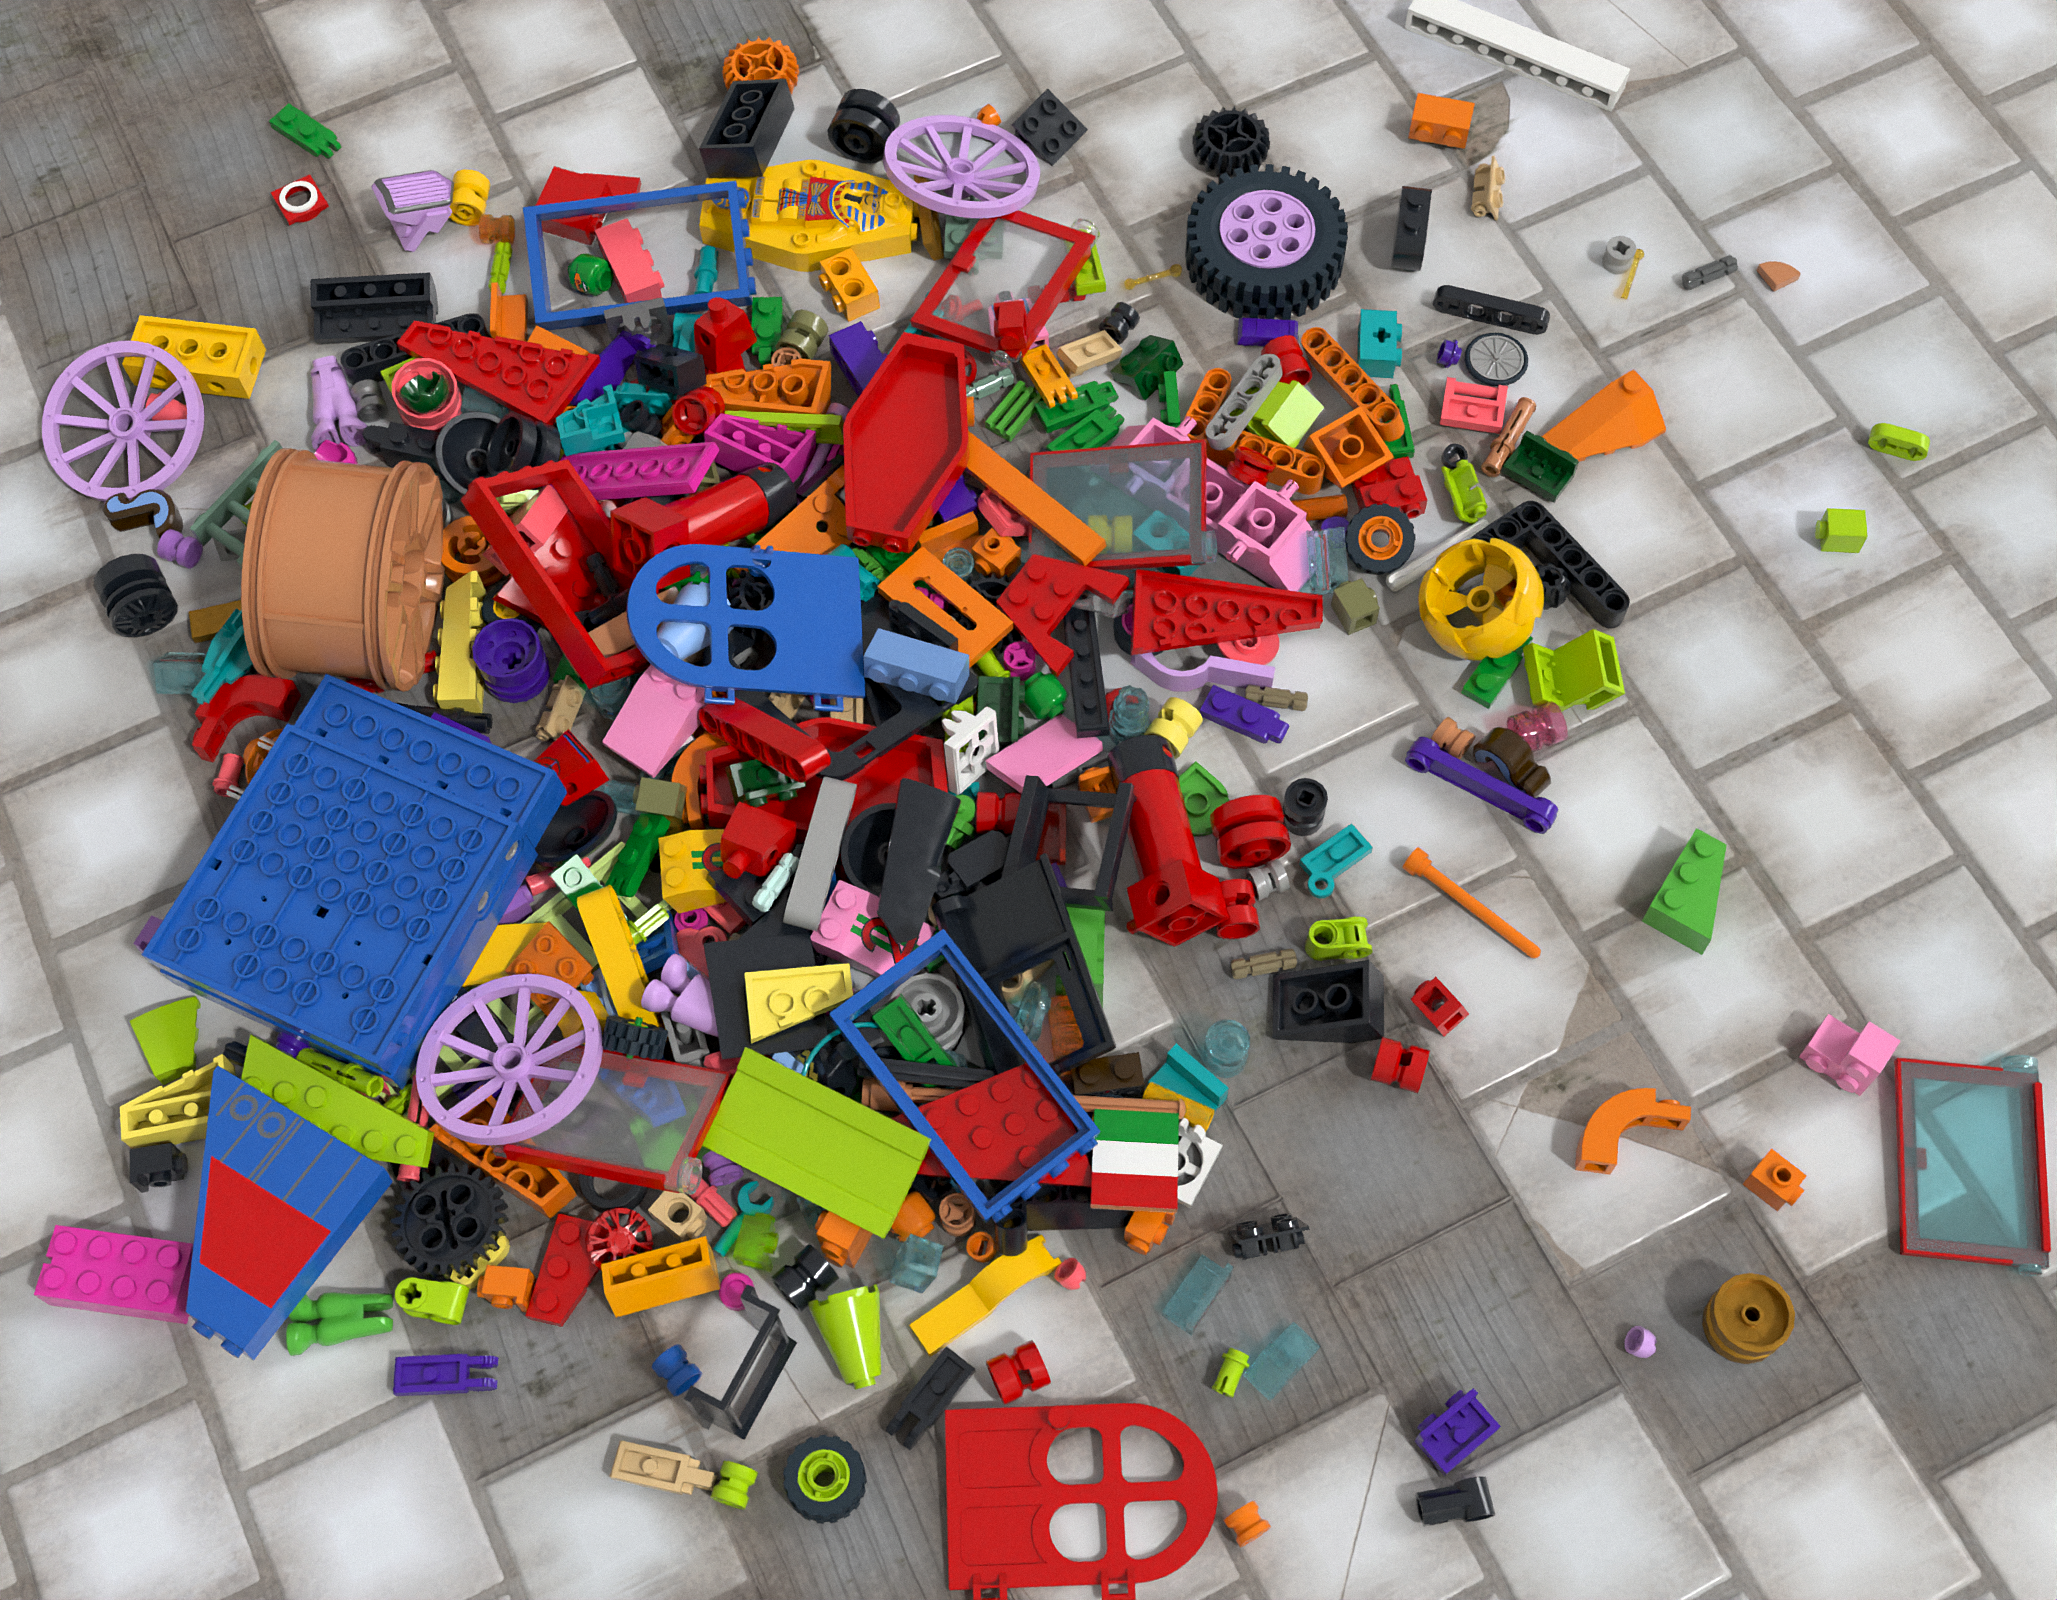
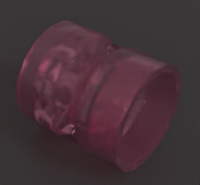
(1541, 726)

